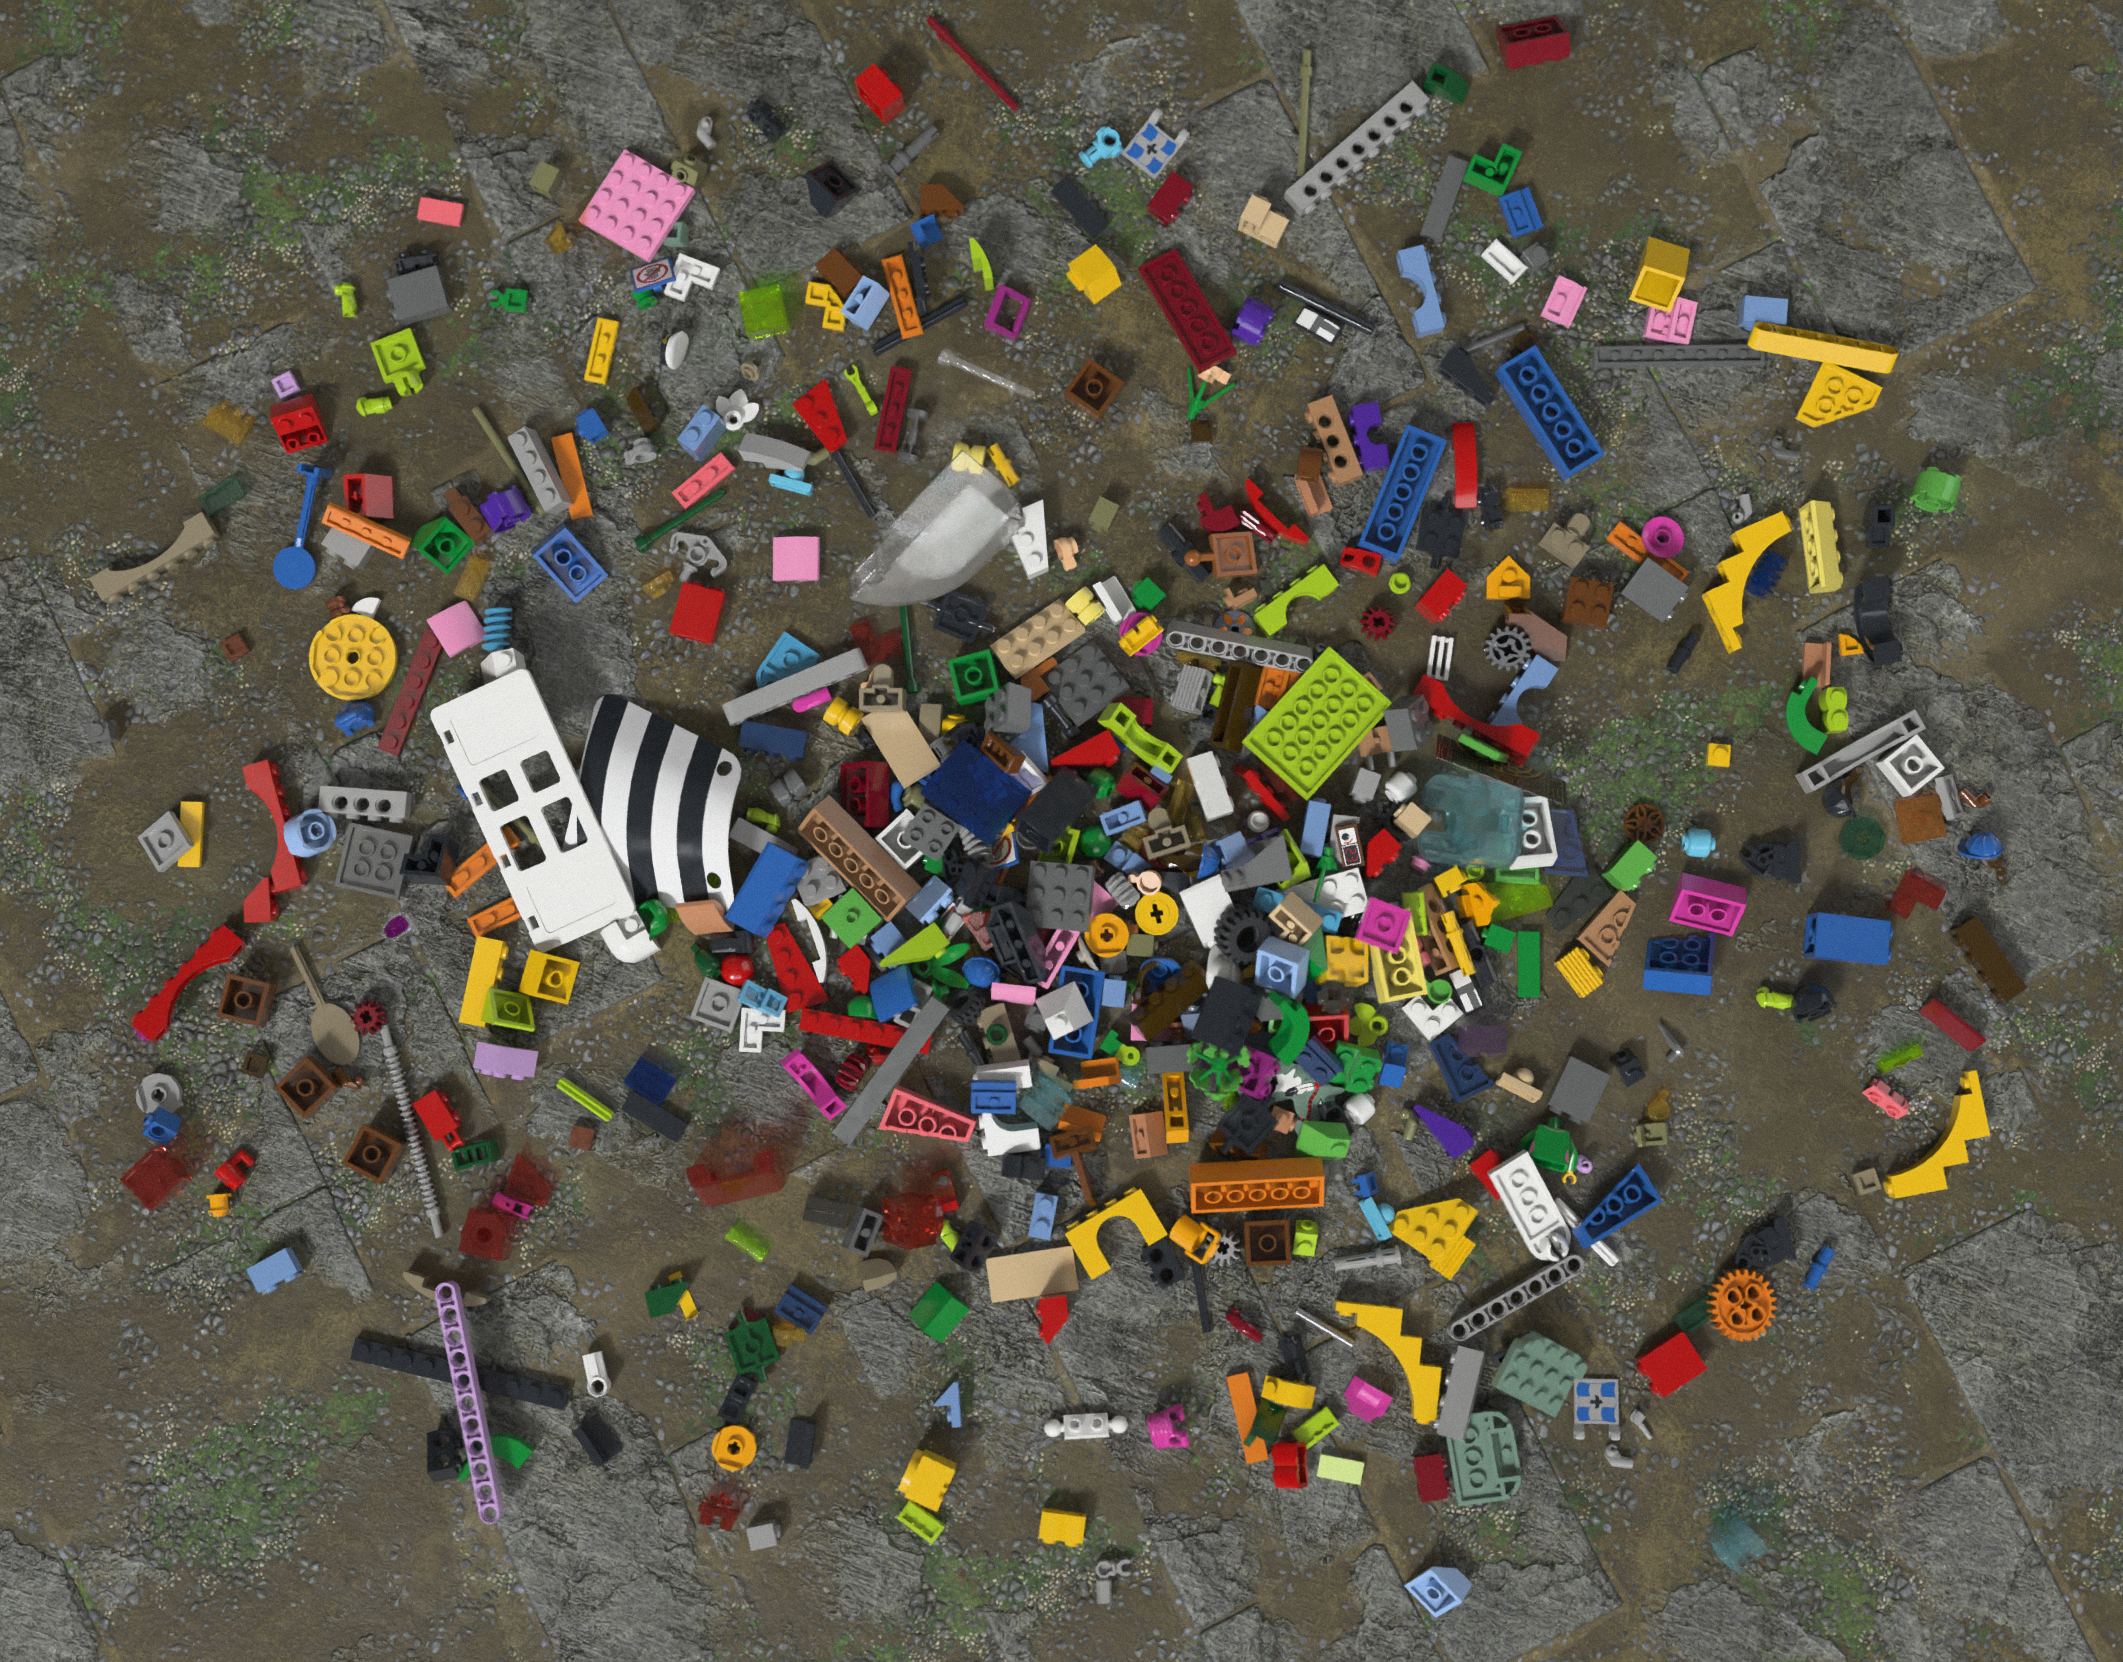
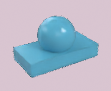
(792, 481)
(1378, 1217)

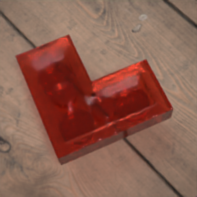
(875, 649)
(1913, 890)

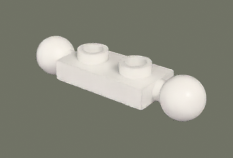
(1086, 1426)

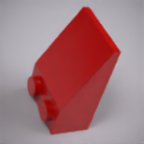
(1092, 753)

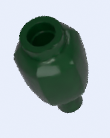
(706, 961)

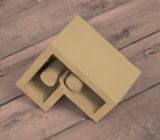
(1261, 222)
(1295, 919)

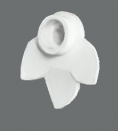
(737, 407)

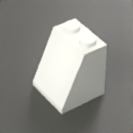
(501, 664)
(1205, 905)

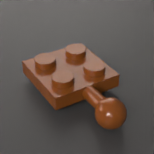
(1230, 554)

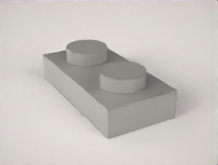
(1949, 797)

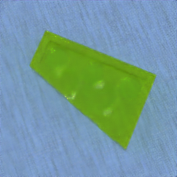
(1517, 899)

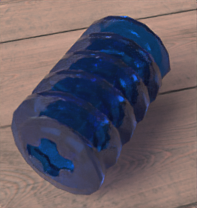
(1765, 575)

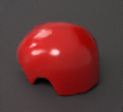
(736, 969)

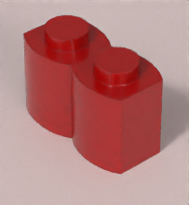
(1290, 1464)

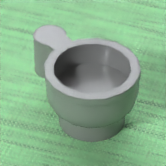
(642, 452)

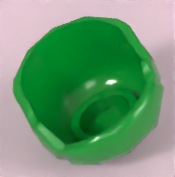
(1094, 842)
(861, 1006)

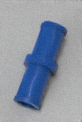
(1818, 1268)

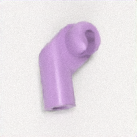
(1583, 1164)

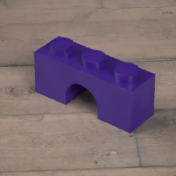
(1371, 456)

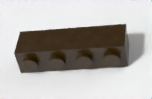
(1235, 707)
(1987, 959)
(1169, 1000)

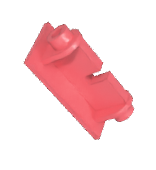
(1894, 1105)

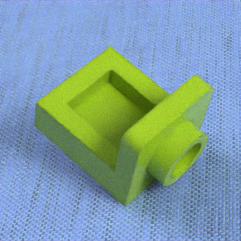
(1305, 1237)

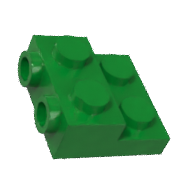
(1359, 1067)

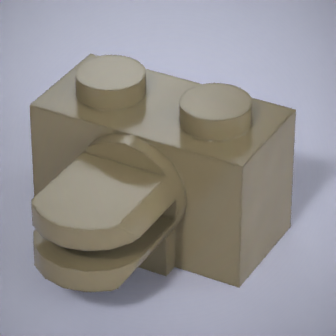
(1566, 542)
(882, 695)
(1164, 837)

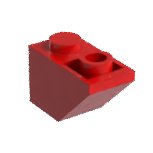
(261, 903)
(858, 967)

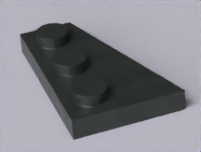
(1578, 899)

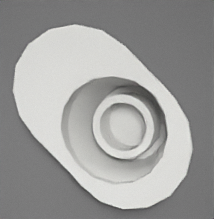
(1221, 966)

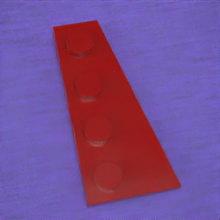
(793, 971)

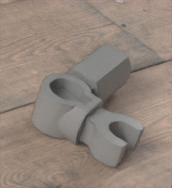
(954, 919)
(1103, 1585)

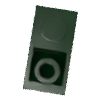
(1445, 84)
(666, 1299)

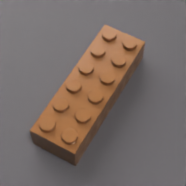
(858, 858)

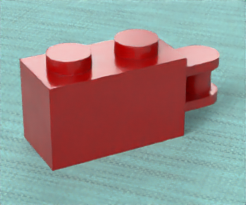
(440, 1118)
(1481, 1165)

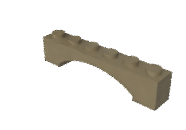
(196, 535)

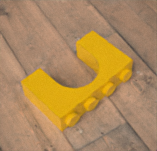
(1084, 1234)

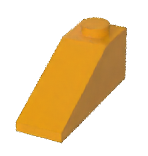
(1175, 1107)

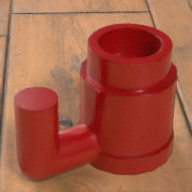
(230, 1173)

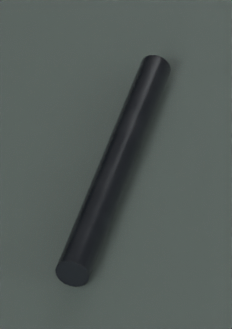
(854, 484)
(1200, 1292)

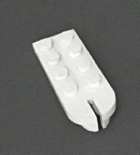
(1339, 892)
(1531, 1206)

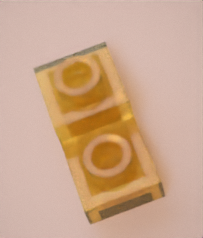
(1204, 661)

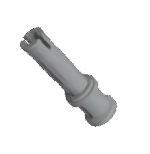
(1378, 1257)

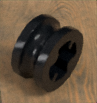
(1207, 721)
(863, 738)

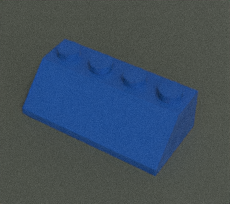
(767, 889)
(1080, 1041)

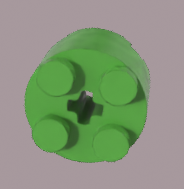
(1936, 490)

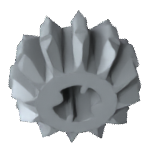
(1122, 890)
(1229, 1249)

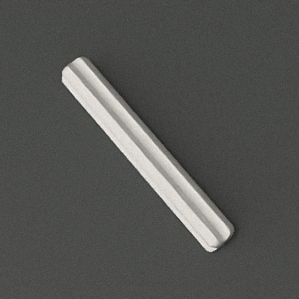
(1572, 1219)

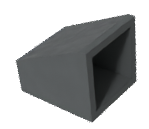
(1654, 589)
(1258, 865)

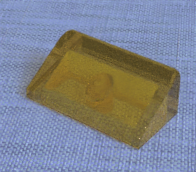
(558, 239)

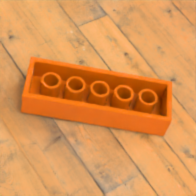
(1256, 1185)

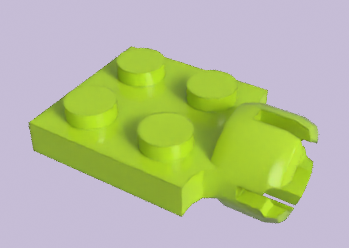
(400, 361)

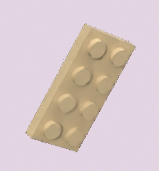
(1037, 639)

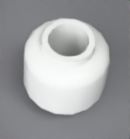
(1401, 787)
(1359, 1108)

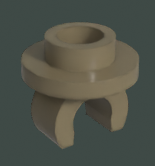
(750, 370)

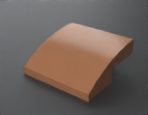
(704, 917)

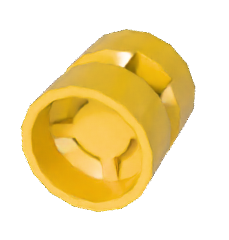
(843, 716)

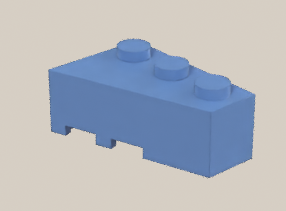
(1033, 740)

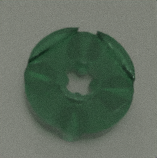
(1871, 830)

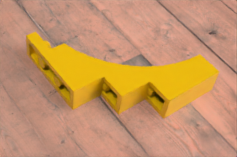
(1726, 600)
(1966, 1122)
(1386, 1324)

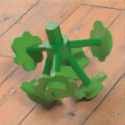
(1229, 1080)

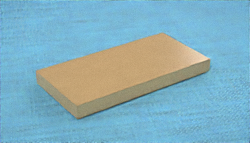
(901, 745)
(1032, 1274)

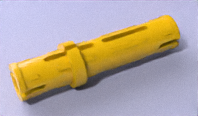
(1456, 938)

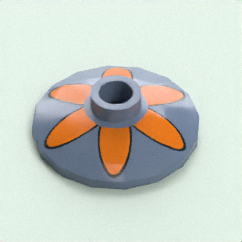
(1235, 619)

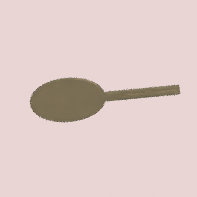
(329, 1023)

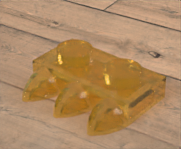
(229, 424)

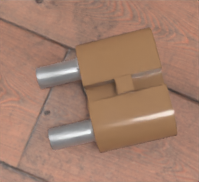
(1375, 743)

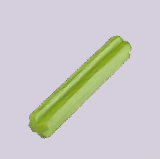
(585, 1099)

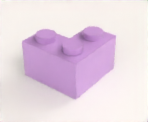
(504, 1060)

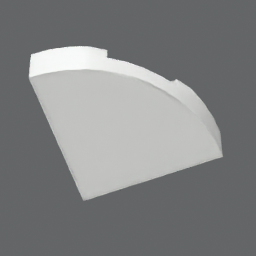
(367, 606)

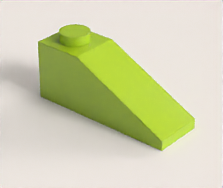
(921, 947)

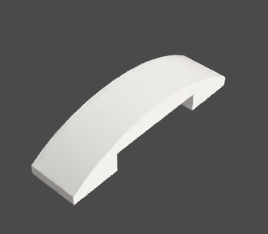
(821, 965)

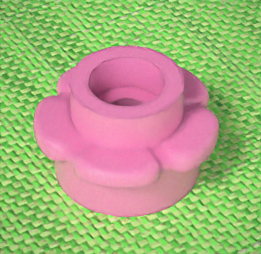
(1420, 863)

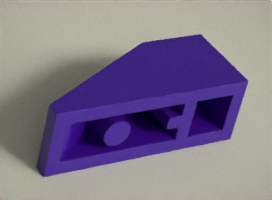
(1448, 1133)

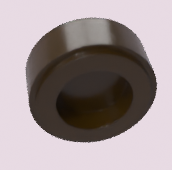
(1524, 341)

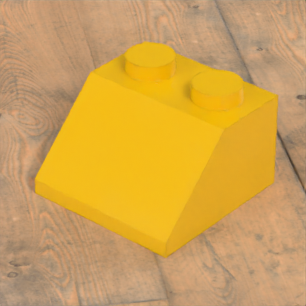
(549, 976)

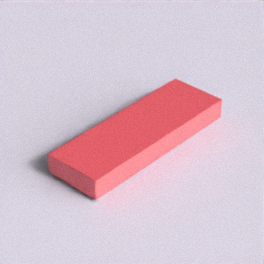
(703, 480)

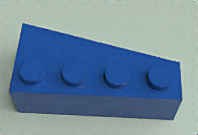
(1620, 1205)

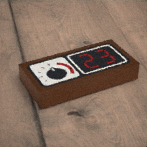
(1349, 845)

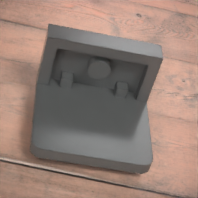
(931, 830)

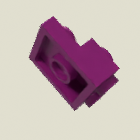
(1258, 1074)

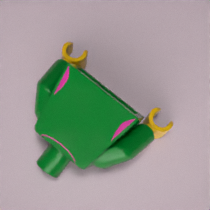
(1551, 1148)

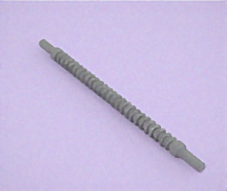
(390, 1051)

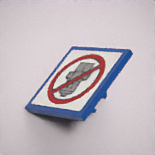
(653, 275)
(1004, 852)

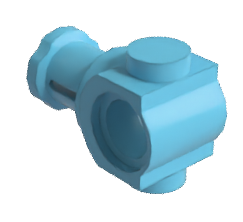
(1100, 149)

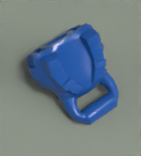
(354, 717)

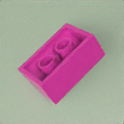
(1707, 904)

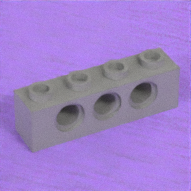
(330, 797)

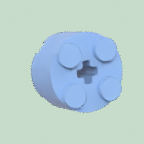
(309, 833)

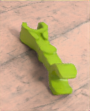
(855, 379)

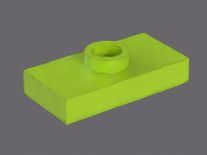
(1416, 902)
(1316, 1427)
(921, 1521)

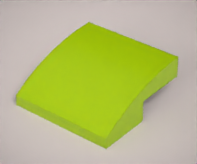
(981, 263)

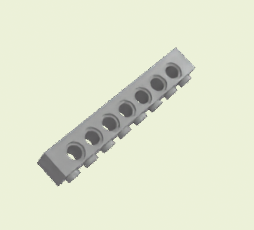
(1410, 96)

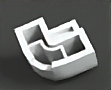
(630, 939)

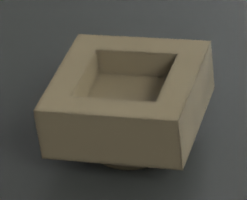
(1866, 1181)

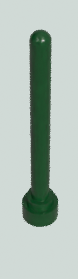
(645, 542)
(911, 684)

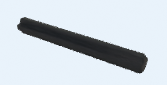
(1326, 307)
(926, 321)

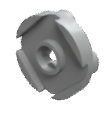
(148, 1088)

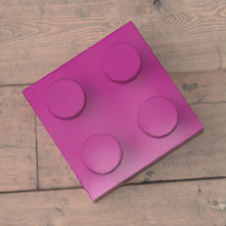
(1382, 925)

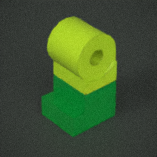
(1125, 1054)

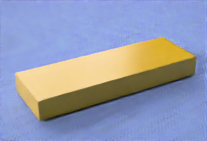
(601, 350)
(193, 823)

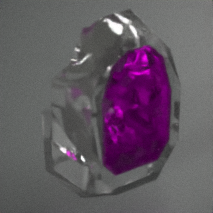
(399, 926)

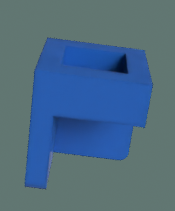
(926, 231)

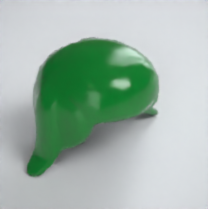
(654, 916)

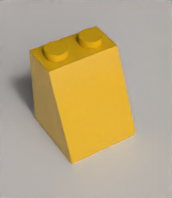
(1660, 274)

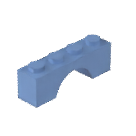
(1414, 264)
(1536, 675)

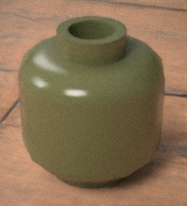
(913, 798)

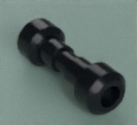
(1049, 701)

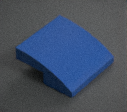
(893, 993)

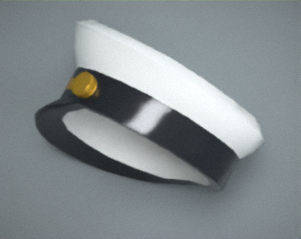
(673, 348)

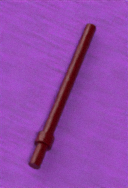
(944, 35)

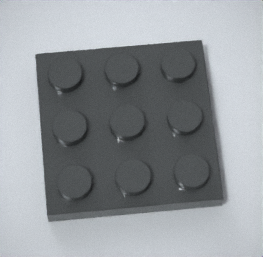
(1085, 683)
(373, 861)
(1060, 895)

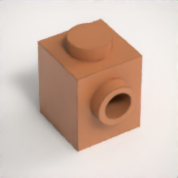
(1285, 1119)

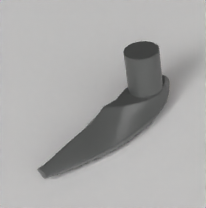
(876, 960)
(1672, 1043)

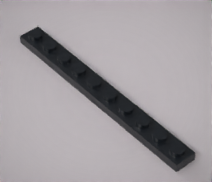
(438, 1368)

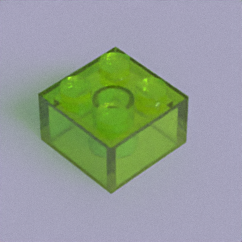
(764, 312)

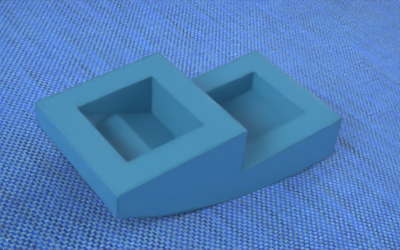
(761, 999)

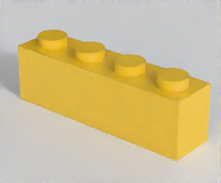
(484, 974)

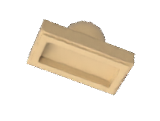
(1520, 1084)

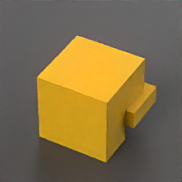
(1094, 274)

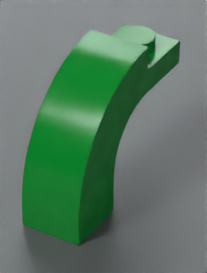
(1796, 720)
(1293, 1031)
(504, 1445)

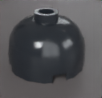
(1812, 1003)

